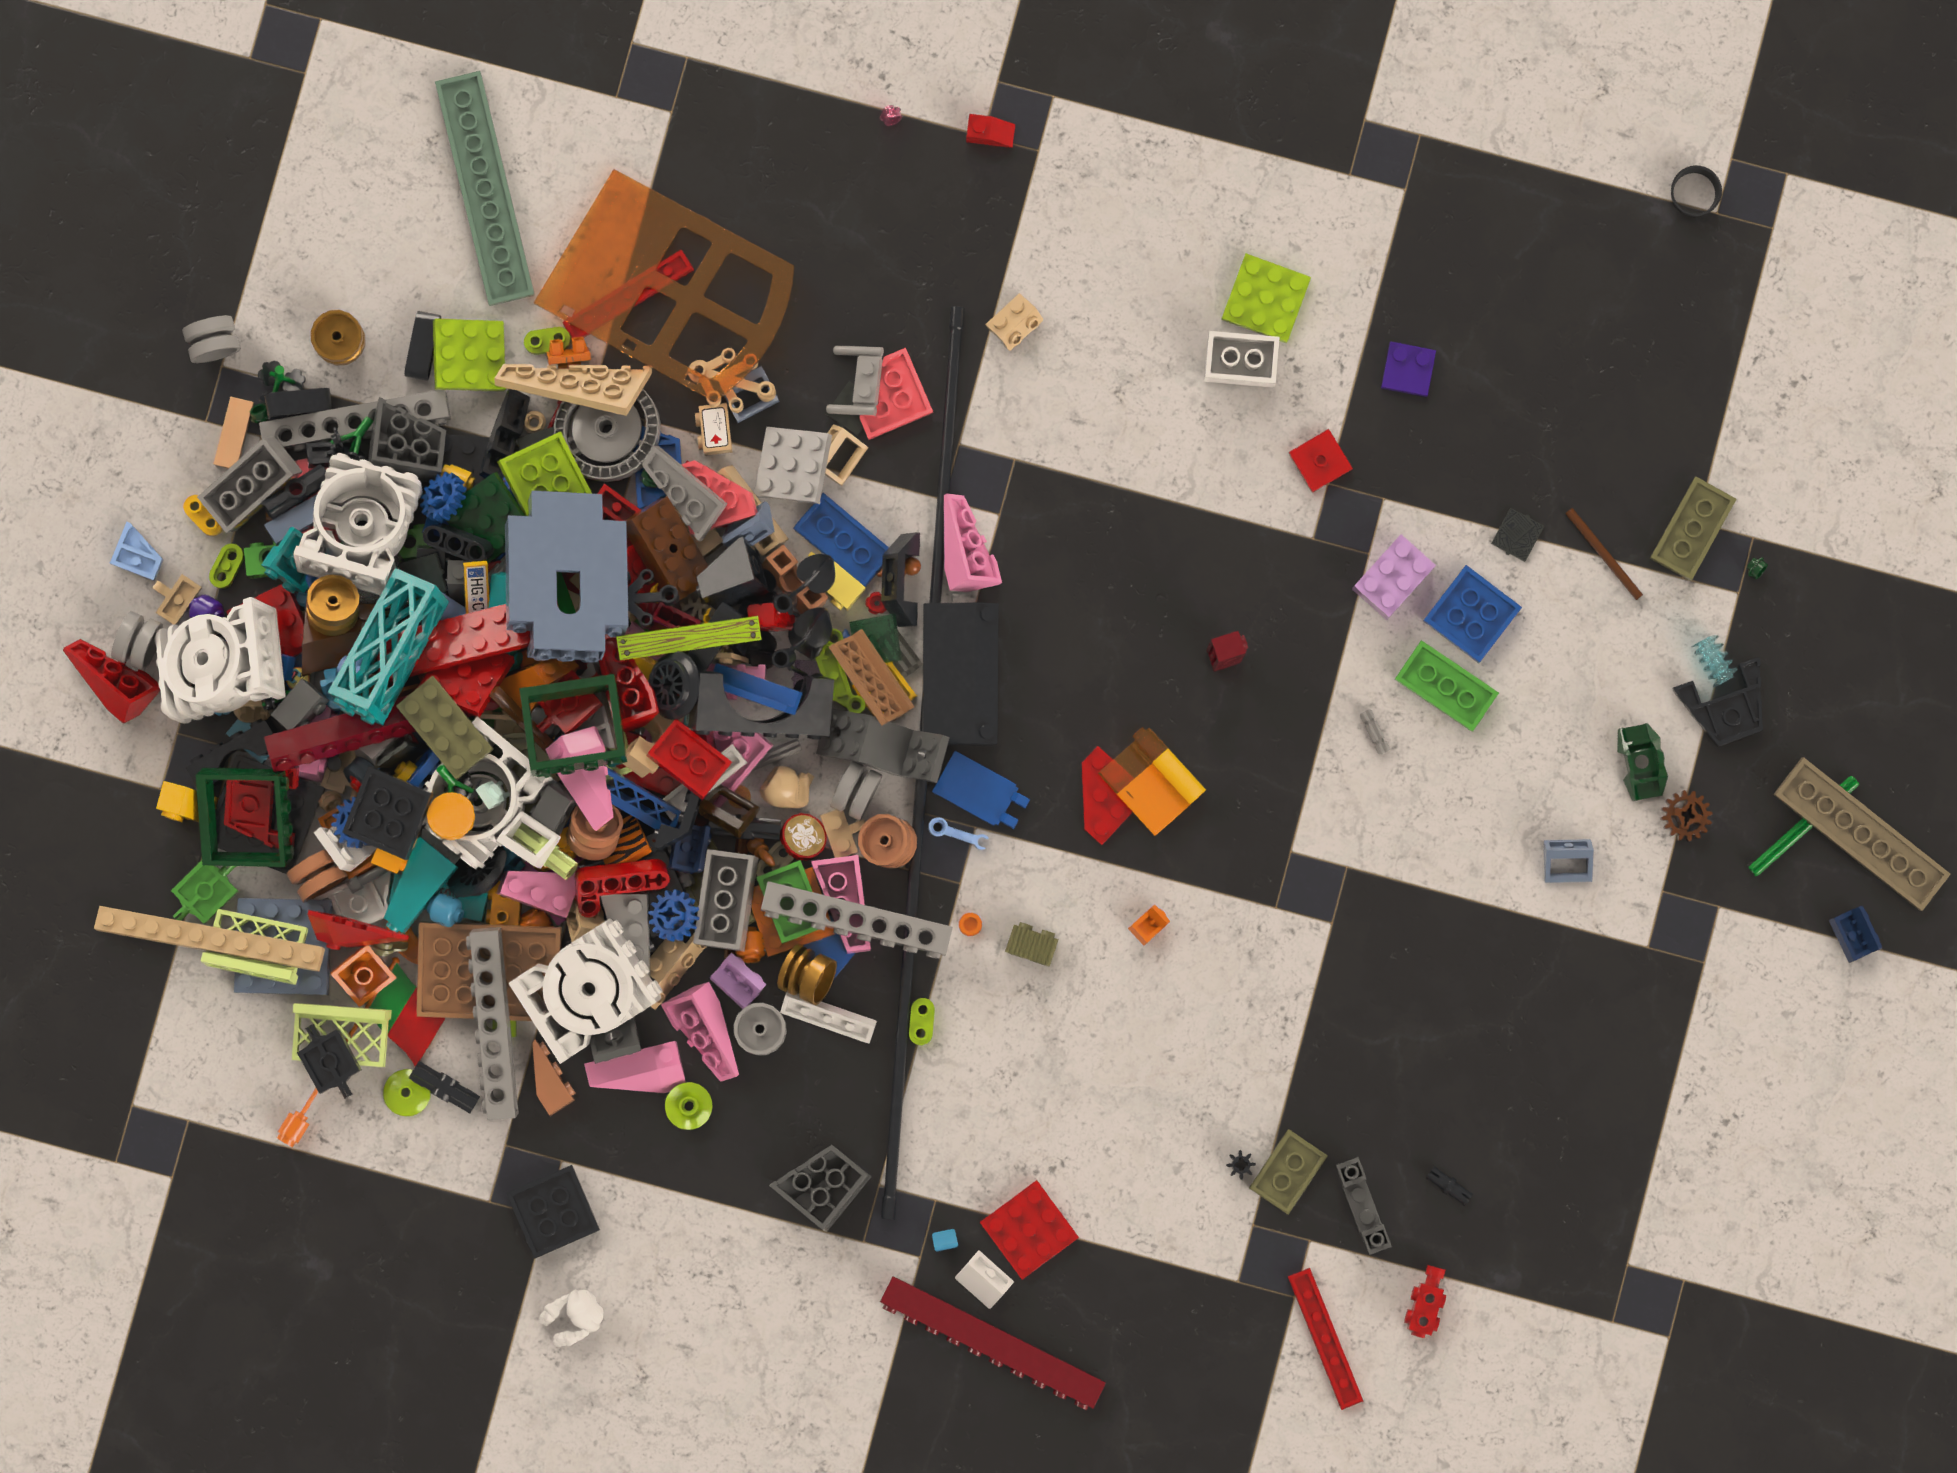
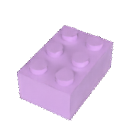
(1393, 577)

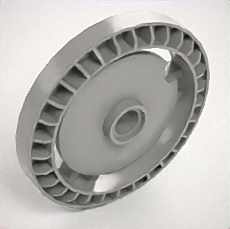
(613, 445)

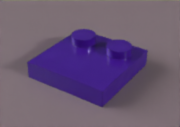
(1408, 369)

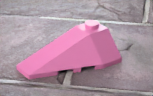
(965, 555)
(585, 787)
(701, 1019)
(649, 1070)

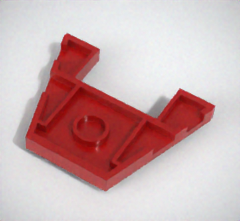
(250, 807)

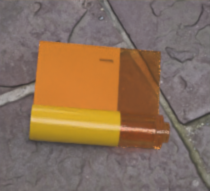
(1152, 781)

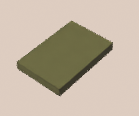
(1288, 1171)

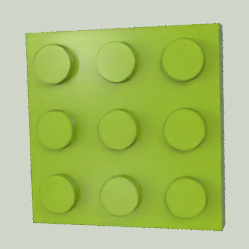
(1266, 298)
(468, 354)
(543, 467)

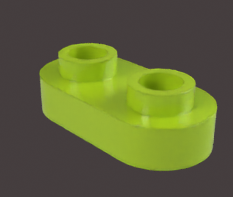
(545, 336)
(226, 566)
(921, 1021)

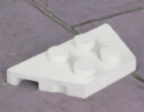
(366, 904)

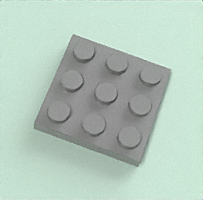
(793, 465)

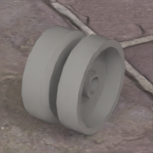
(211, 339)
(135, 641)
(858, 791)
(773, 1034)

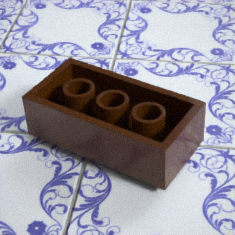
(666, 547)

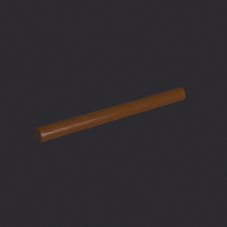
(1604, 554)

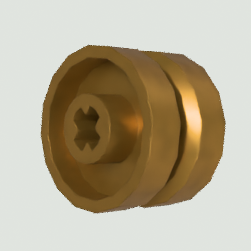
(339, 351)
(332, 605)

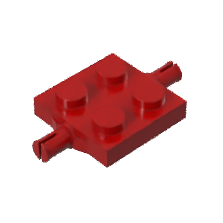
(570, 711)

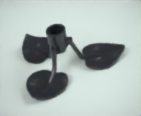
(816, 573)
(811, 625)

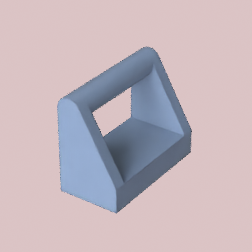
(755, 376)
(751, 529)
(1566, 850)

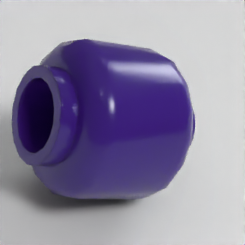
(205, 605)

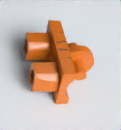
(558, 355)

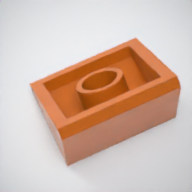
(363, 975)

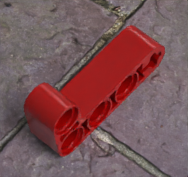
(656, 878)

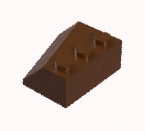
(326, 651)

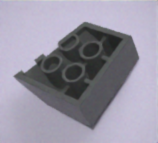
(406, 442)
(823, 1186)

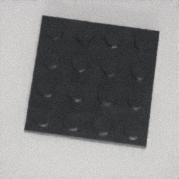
(303, 809)

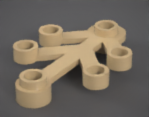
(709, 372)

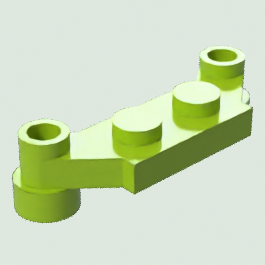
(831, 668)

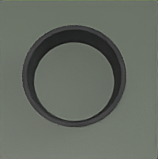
(1705, 172)

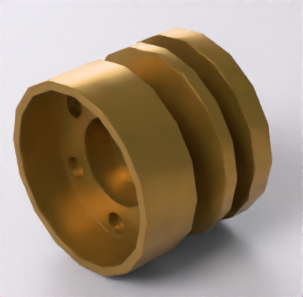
(807, 974)

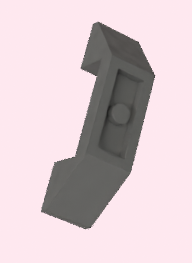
(1362, 1206)

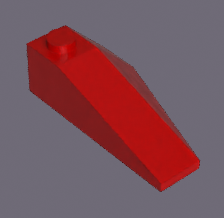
(118, 687)
(635, 693)
(349, 933)

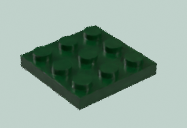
(486, 513)

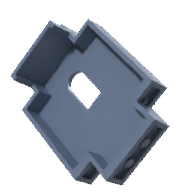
(566, 536)

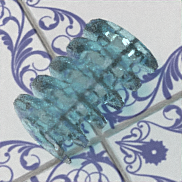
(1715, 660)

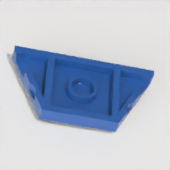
(648, 495)

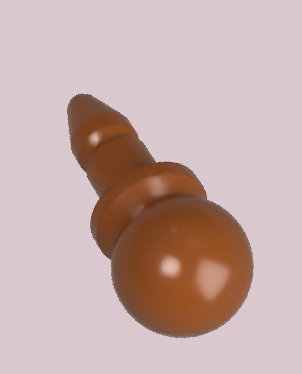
(912, 567)
(760, 849)

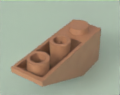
(549, 1086)

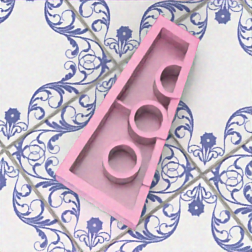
(842, 880)

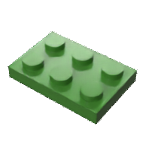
(792, 876)

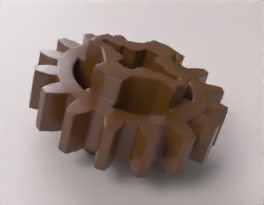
(1676, 812)

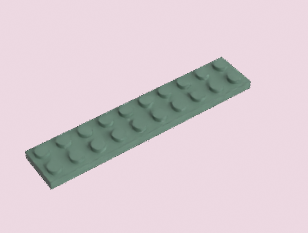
(484, 188)

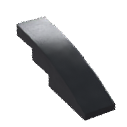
(505, 432)

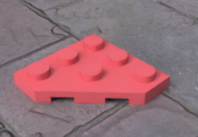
(900, 396)
(739, 500)

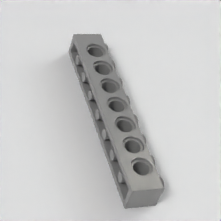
(343, 416)
(776, 892)
(492, 940)

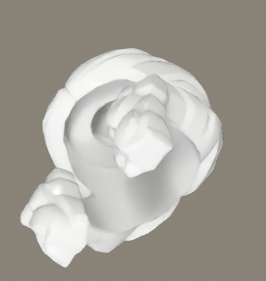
(581, 1309)

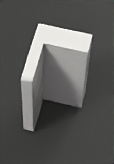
(984, 1279)

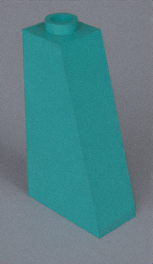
(420, 881)

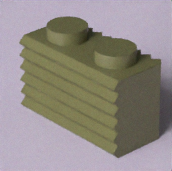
(1031, 944)

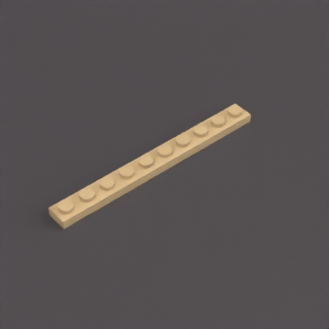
(209, 938)

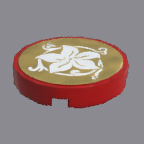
(803, 836)

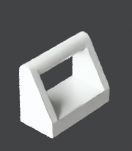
(538, 859)

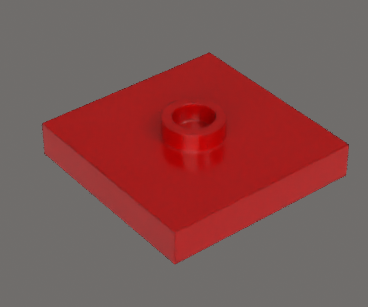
(1320, 460)

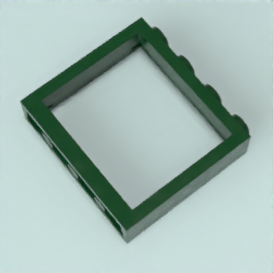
(570, 689)
(207, 818)

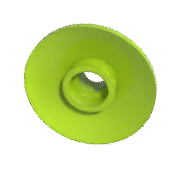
(676, 1103)
(401, 1105)

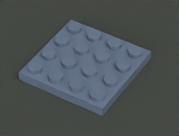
(292, 912)

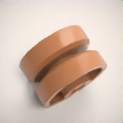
(884, 828)
(591, 843)
(316, 873)

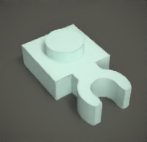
(492, 794)

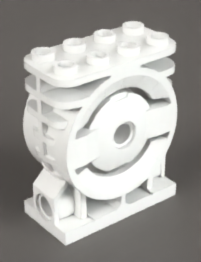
(367, 549)
(222, 672)
(479, 846)
(601, 943)

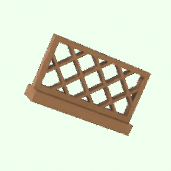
(884, 689)

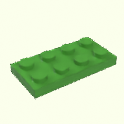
(1446, 686)

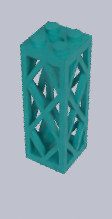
(350, 684)

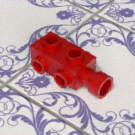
(1424, 1309)

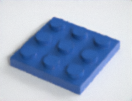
(1472, 614)

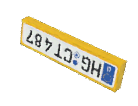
(476, 586)

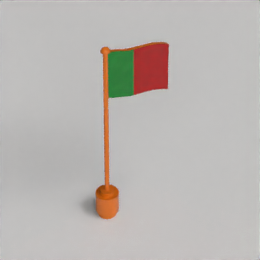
(405, 1029)

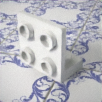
(345, 857)

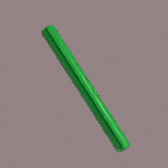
(1791, 836)

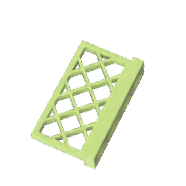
(254, 967)
(347, 1014)

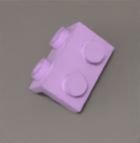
(738, 981)

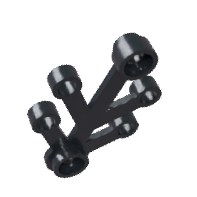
(636, 598)

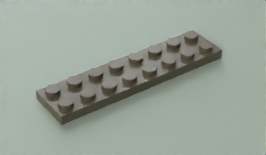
(1861, 834)

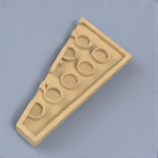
(580, 384)

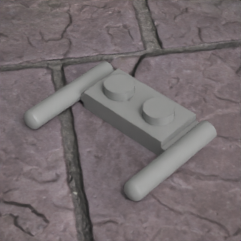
(866, 380)

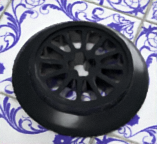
(674, 700)
(475, 882)

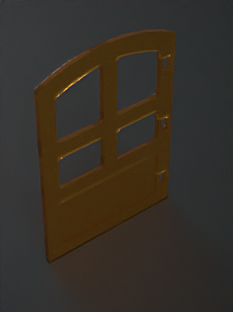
(618, 257)

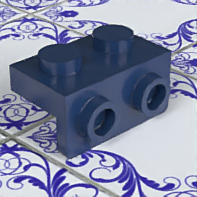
(690, 853)
(1855, 934)

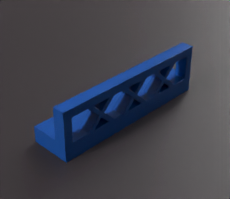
(759, 690)
(635, 808)

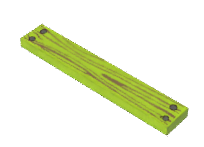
(688, 637)

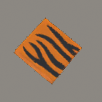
(631, 844)

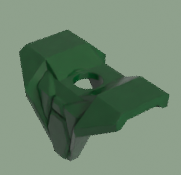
(1642, 741)

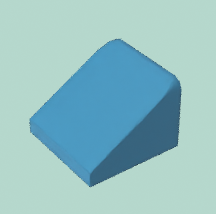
(944, 1240)

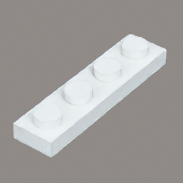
(678, 795)
(829, 1017)

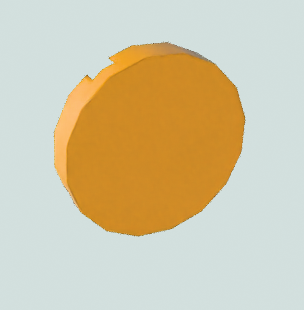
(451, 816)

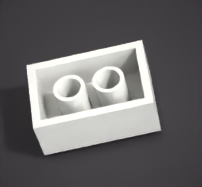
(1241, 359)

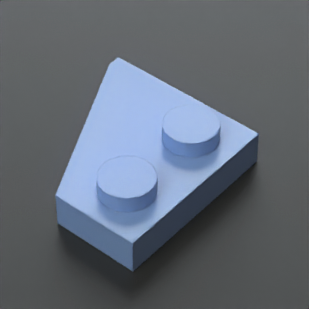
(136, 554)

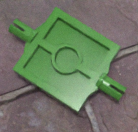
(204, 891)

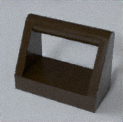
(722, 818)

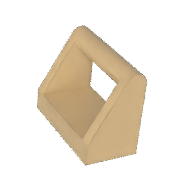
(838, 436)

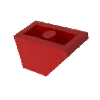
(990, 131)

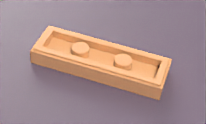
(233, 432)

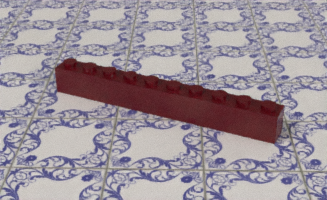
(336, 736)
(993, 1342)

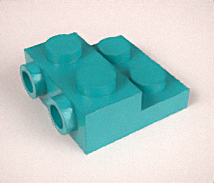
(282, 565)

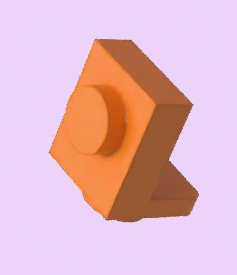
(1149, 924)

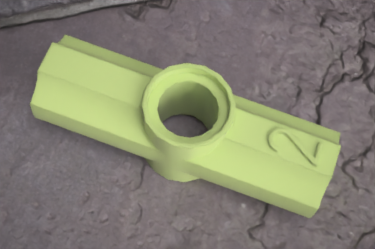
(557, 860)

